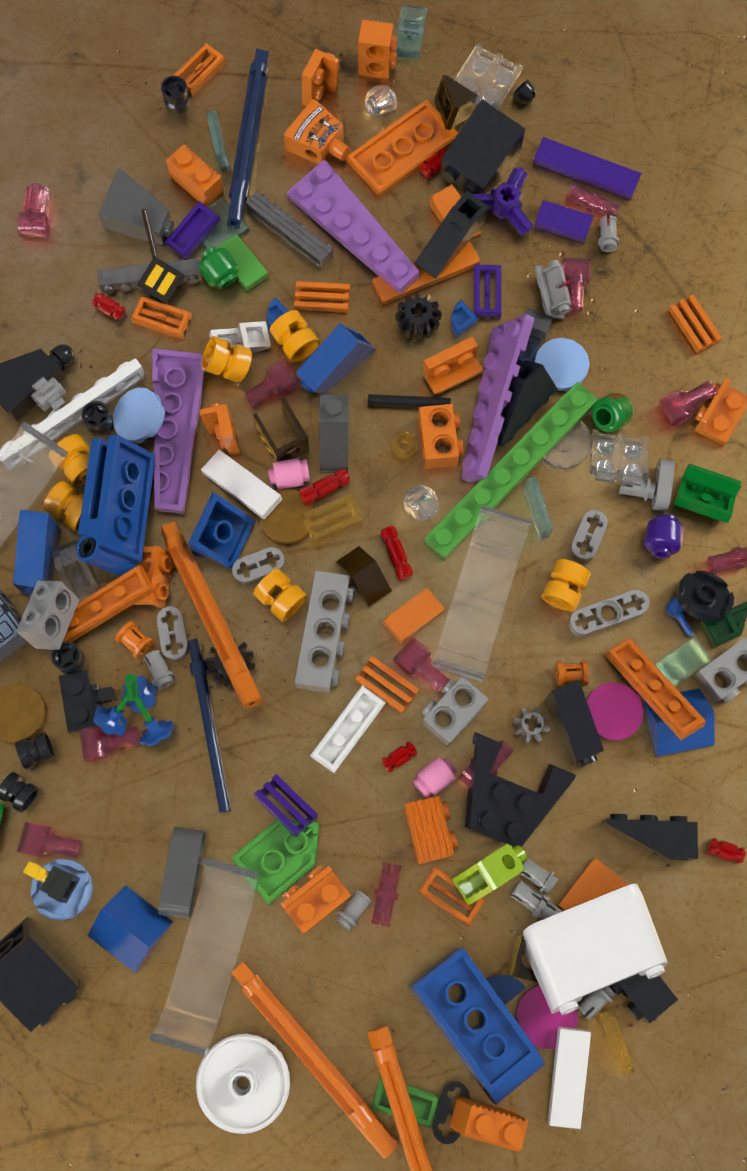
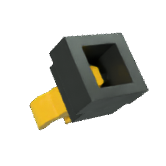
(56, 883)

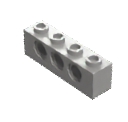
(325, 587)

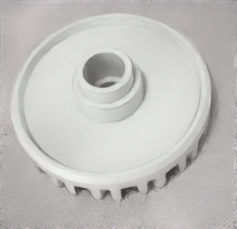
(218, 1088)

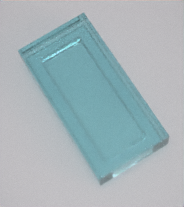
(218, 141)
(537, 508)

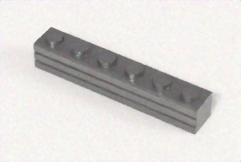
(289, 229)
(128, 277)

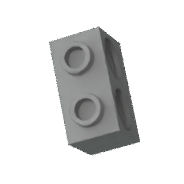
(48, 615)
(727, 667)
(459, 714)

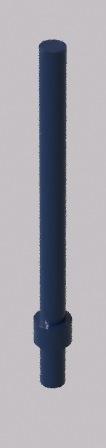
(199, 670)

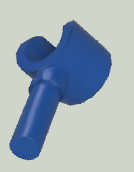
(675, 610)

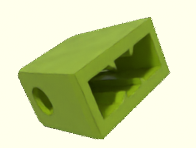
(495, 870)

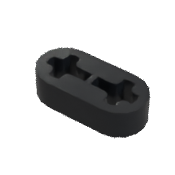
(443, 1110)

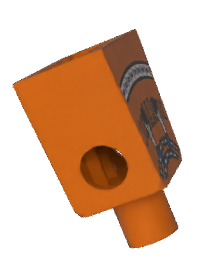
(316, 135)

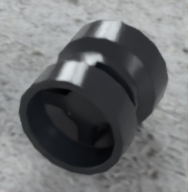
(175, 94)
(94, 413)
(65, 655)
(31, 750)
(18, 792)

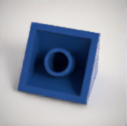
(220, 532)
(666, 741)
(129, 928)

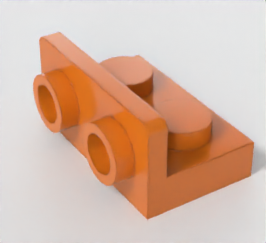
(319, 74)
(452, 366)
(722, 414)
(220, 422)
(158, 568)
(314, 899)

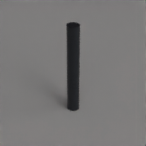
(406, 401)

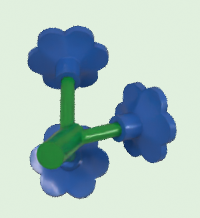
(139, 696)

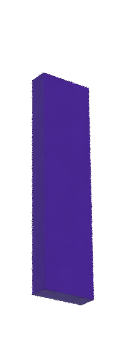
(586, 168)

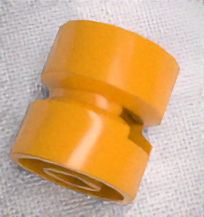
(294, 335)
(226, 359)
(76, 461)
(65, 503)
(566, 583)
(287, 602)

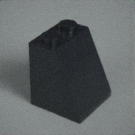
(483, 150)
(33, 976)

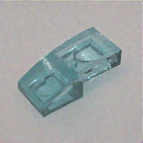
(410, 31)
(684, 661)

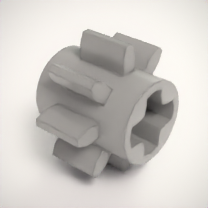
(48, 394)
(538, 722)

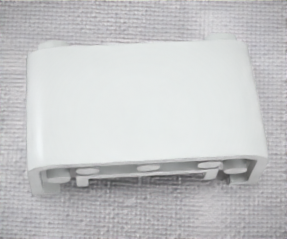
(593, 947)

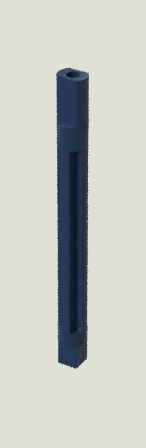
(247, 137)

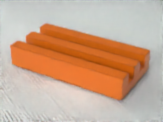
(204, 70)
(322, 292)
(702, 317)
(159, 327)
(393, 675)
(430, 882)

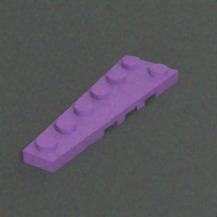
(345, 218)
(499, 369)
(180, 386)

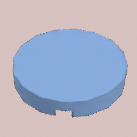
(564, 362)
(138, 415)
(78, 900)

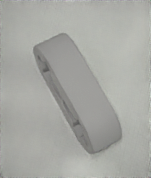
(664, 482)
(594, 539)
(257, 559)
(165, 634)

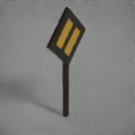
(159, 278)

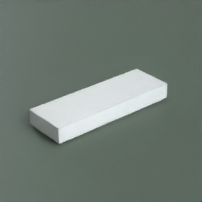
(241, 484)
(348, 729)
(569, 1077)

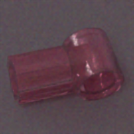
(34, 219)

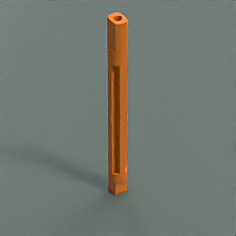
(211, 617)
(315, 1061)
(399, 1099)

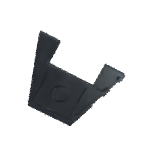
(503, 807)

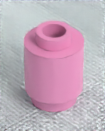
(289, 473)
(435, 777)

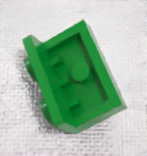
(707, 493)

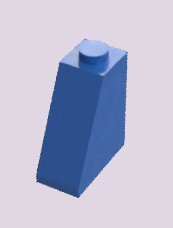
(334, 359)
(34, 550)

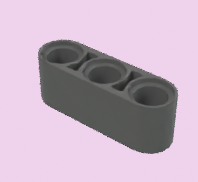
(181, 873)

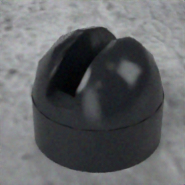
(525, 92)
(64, 354)

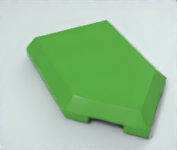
(279, 857)

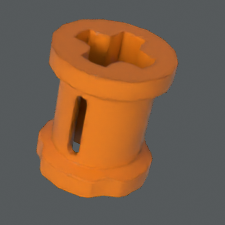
(134, 639)
(571, 672)

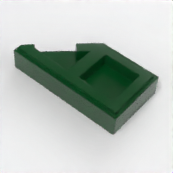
(727, 628)

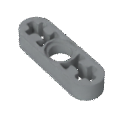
(625, 598)

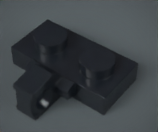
(82, 699)

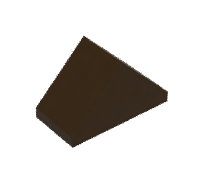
(454, 102)
(364, 575)

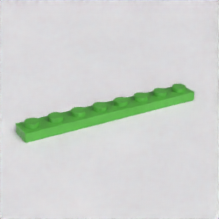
(511, 469)

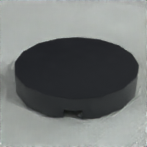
(704, 596)

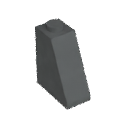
(123, 210)
(334, 432)

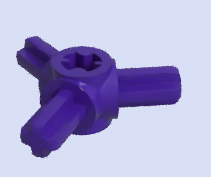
(506, 202)

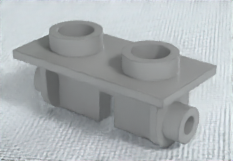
(555, 299)

